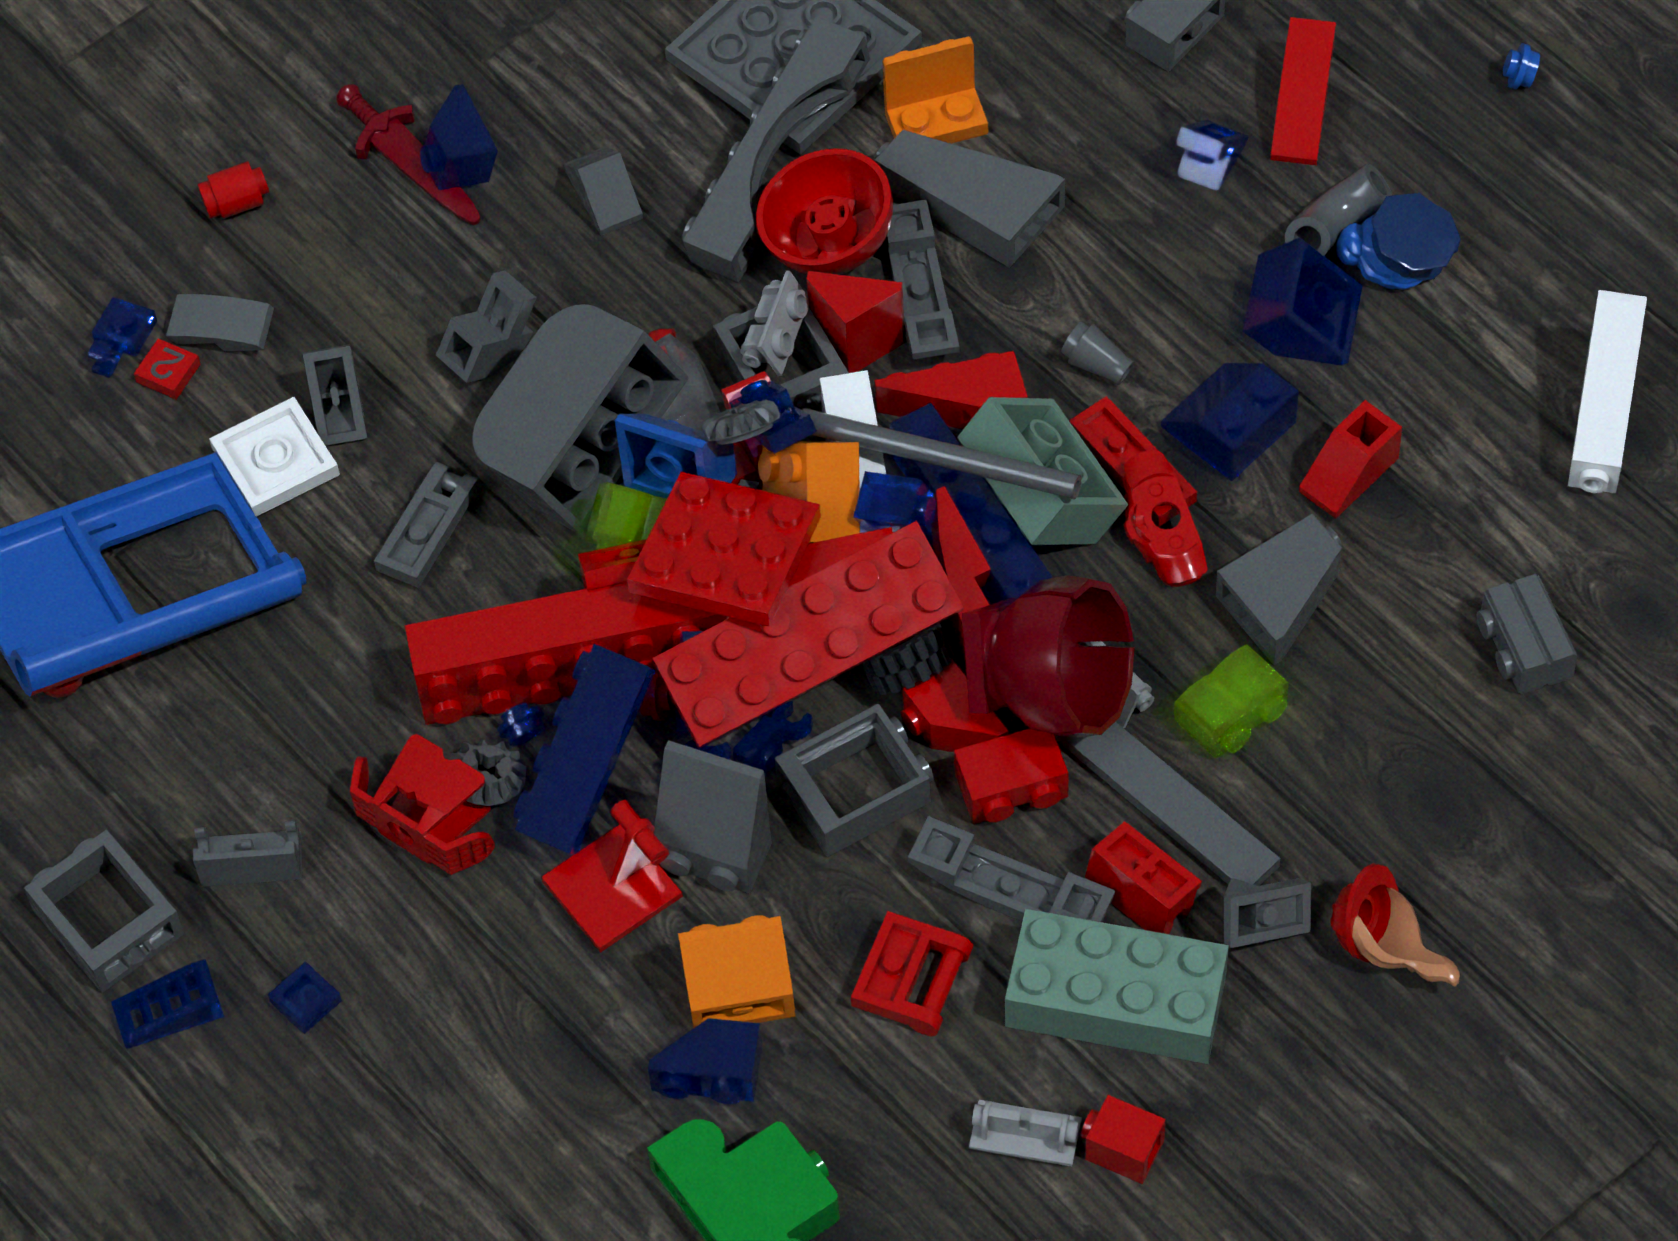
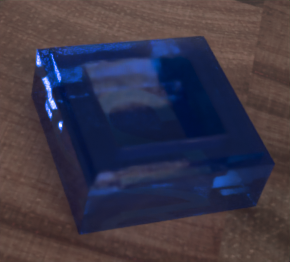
(304, 997)

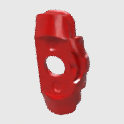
(1174, 551)

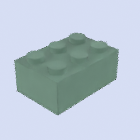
(1042, 435)

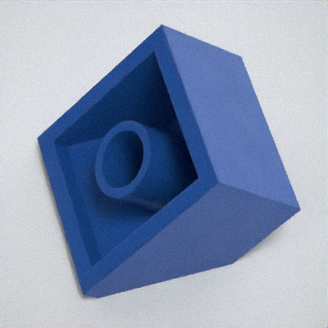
(659, 449)

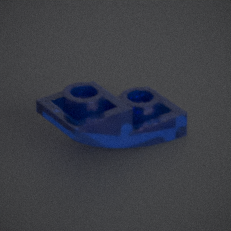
(789, 427)

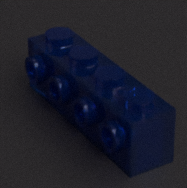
(584, 749)

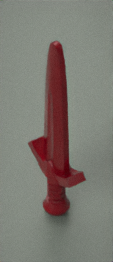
(402, 148)

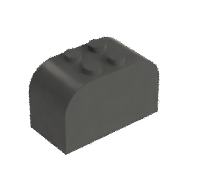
(556, 409)

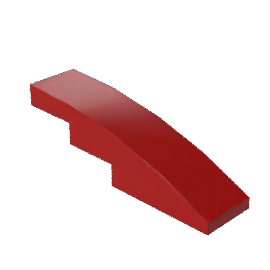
(960, 559)

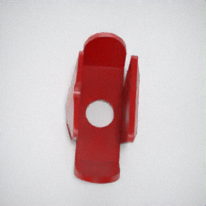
(430, 806)

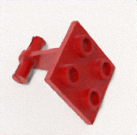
(615, 880)

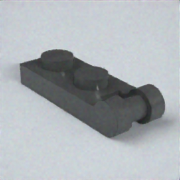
(427, 524)

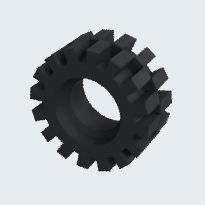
(909, 661)

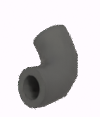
(1343, 204)

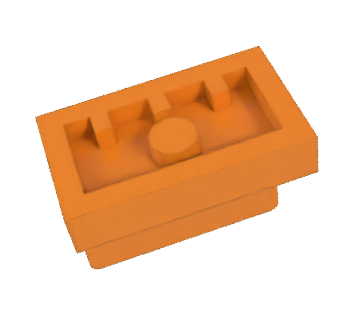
(934, 92)

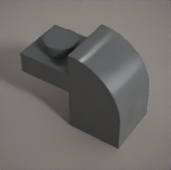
(494, 335)

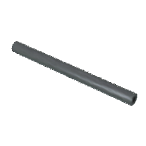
(946, 455)

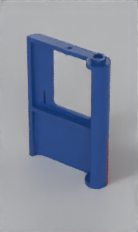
(68, 611)

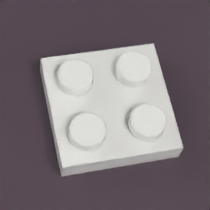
(275, 456)

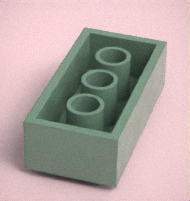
(1116, 986)

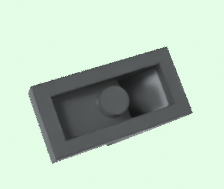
(1265, 911)

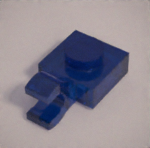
(119, 331)
(766, 738)

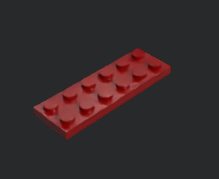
(817, 634)

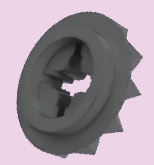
(741, 422)
(509, 771)

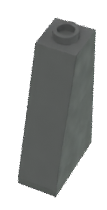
(973, 194)

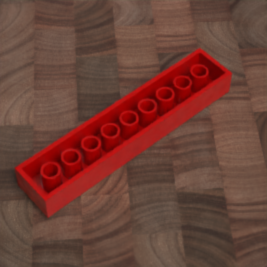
(531, 646)

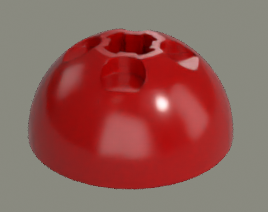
(826, 211)

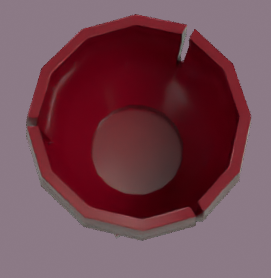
(1030, 657)

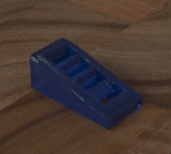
(187, 1016)

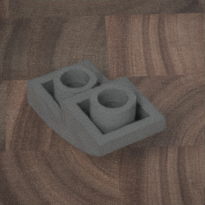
(221, 320)

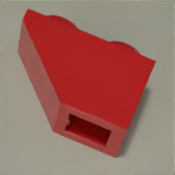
(1352, 459)

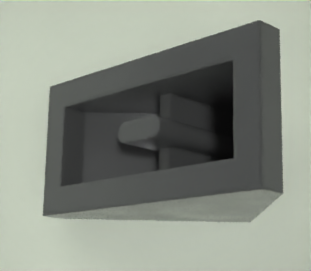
(604, 189)
(335, 394)

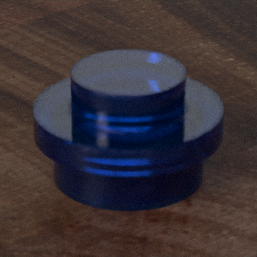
(521, 724)

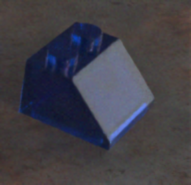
(1302, 305)
(1234, 416)

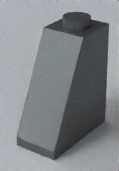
(1281, 584)

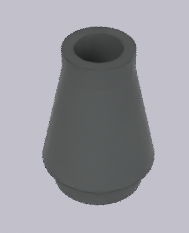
(1096, 353)

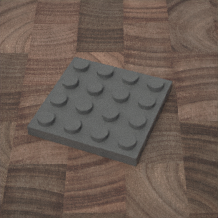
(745, 42)

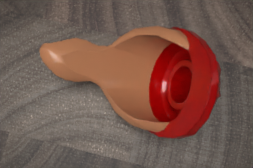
(1382, 927)

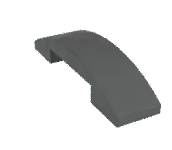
(915, 263)
(1001, 882)

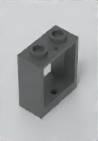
(803, 390)
(836, 744)
(128, 946)

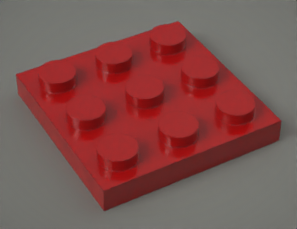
(724, 548)

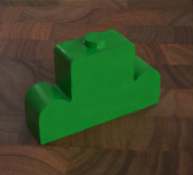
(752, 1193)

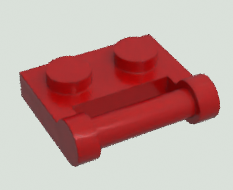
(896, 965)

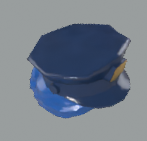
(1401, 243)

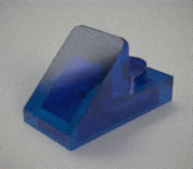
(1209, 152)

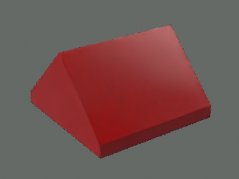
(858, 315)

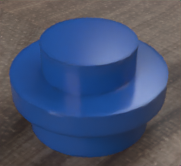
(1521, 66)

